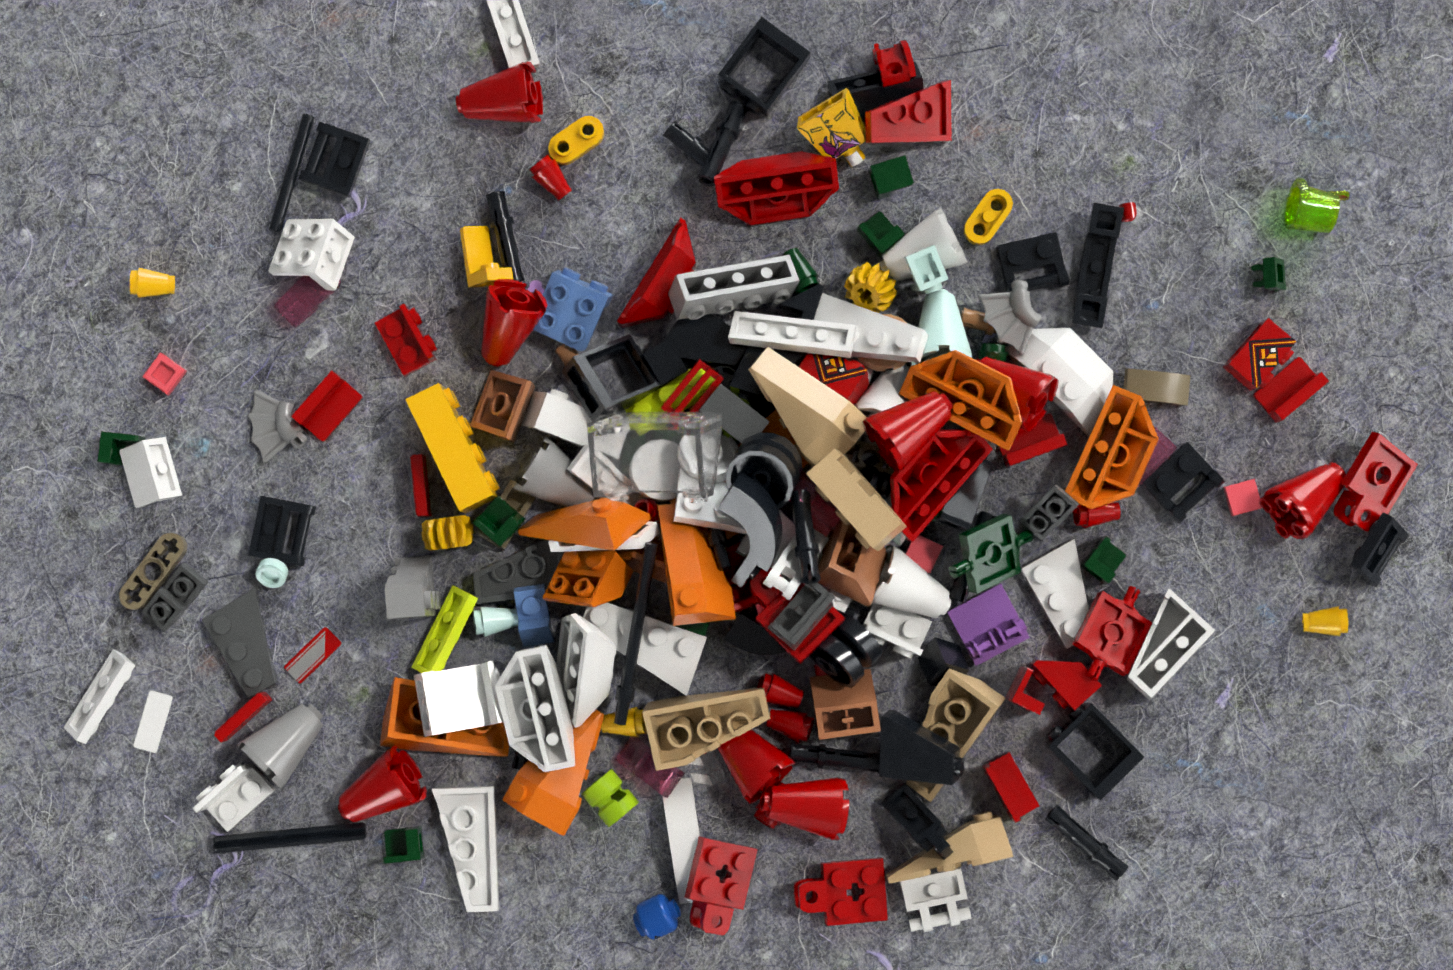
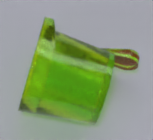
(1312, 208)

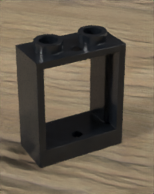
(780, 42)
(589, 387)
(1115, 772)

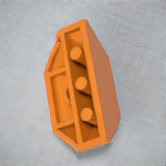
(979, 395)
(1114, 452)

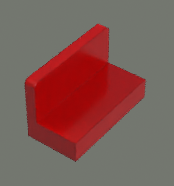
(1289, 389)
(327, 406)
(1034, 443)
(1016, 695)
(1010, 786)

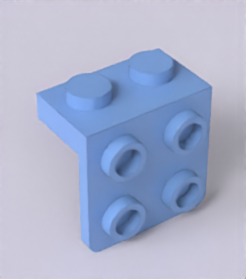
(572, 308)

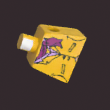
(835, 128)

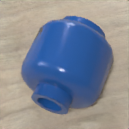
(656, 916)

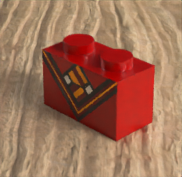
(1260, 354)
(839, 374)

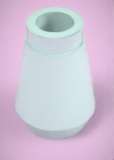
(494, 620)

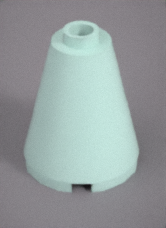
(943, 325)

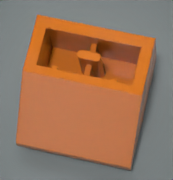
(588, 578)

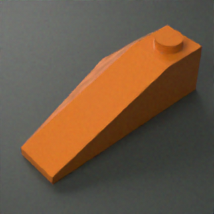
(591, 524)
(694, 582)
(404, 728)
(554, 795)

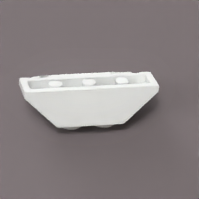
(1081, 373)
(584, 666)
(536, 709)

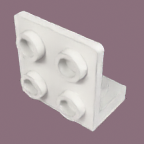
(313, 250)
(898, 628)
(236, 796)

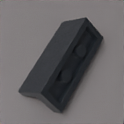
(869, 92)

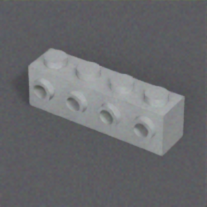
(733, 287)

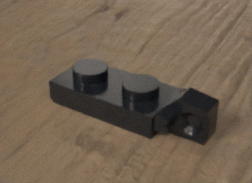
(917, 821)

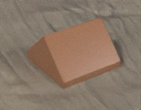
(502, 405)

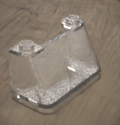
(655, 454)

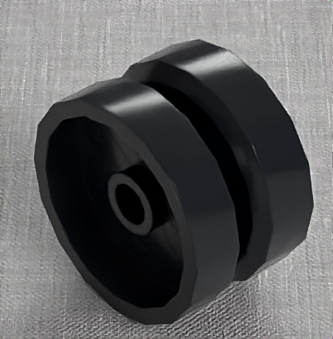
(770, 462)
(847, 652)

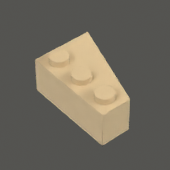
(855, 500)

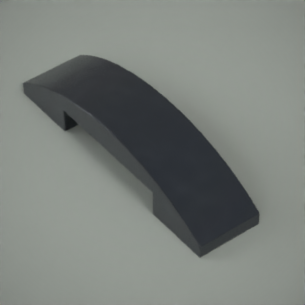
(1096, 265)

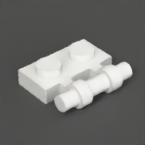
(932, 891)

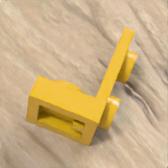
(478, 258)

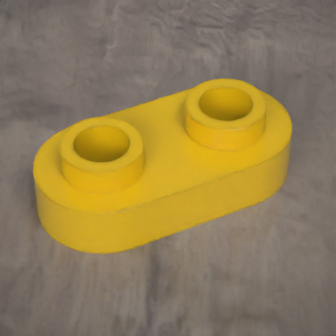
(578, 142)
(987, 217)

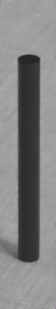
(291, 173)

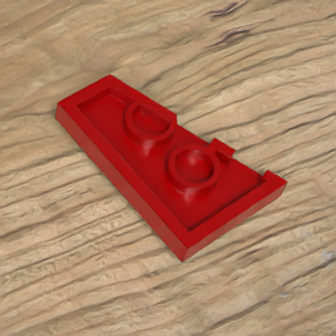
(913, 118)

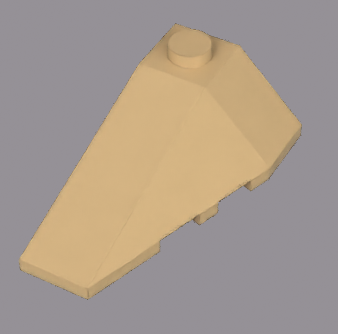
(808, 408)
(959, 713)
(699, 723)
(974, 842)

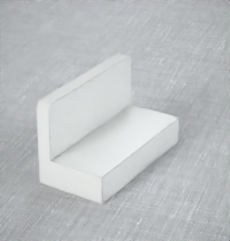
(150, 471)

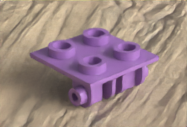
(988, 624)

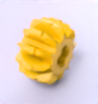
(870, 287)
(447, 532)

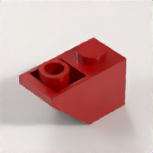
(1066, 680)

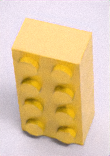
(452, 448)

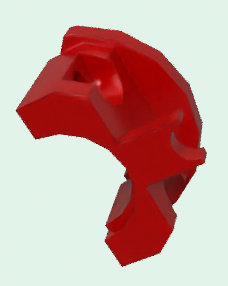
(894, 63)

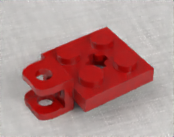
(1366, 491)
(775, 603)
(711, 895)
(831, 897)

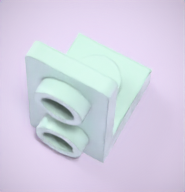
(926, 270)

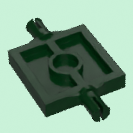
(990, 553)

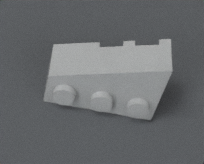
(411, 589)

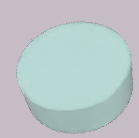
(271, 572)

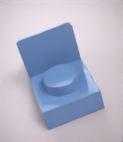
(533, 615)

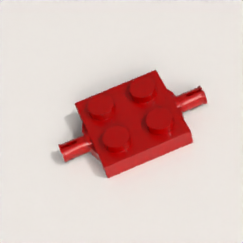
(1112, 633)

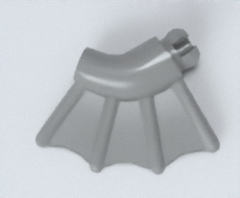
(1011, 315)
(274, 425)

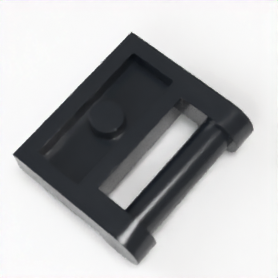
(343, 163)
(1031, 255)
(1175, 474)
(272, 527)
(1378, 548)

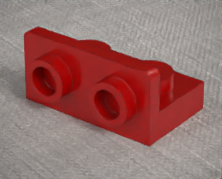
(406, 340)

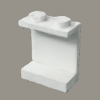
(458, 698)

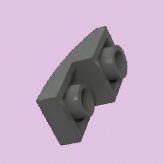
(1049, 512)
(175, 597)

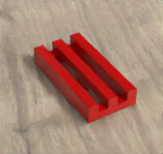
(666, 406)
(420, 485)
(242, 716)

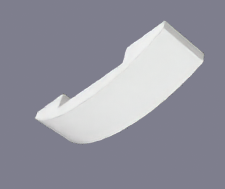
(682, 832)

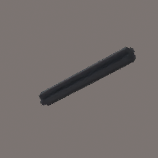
(289, 837)

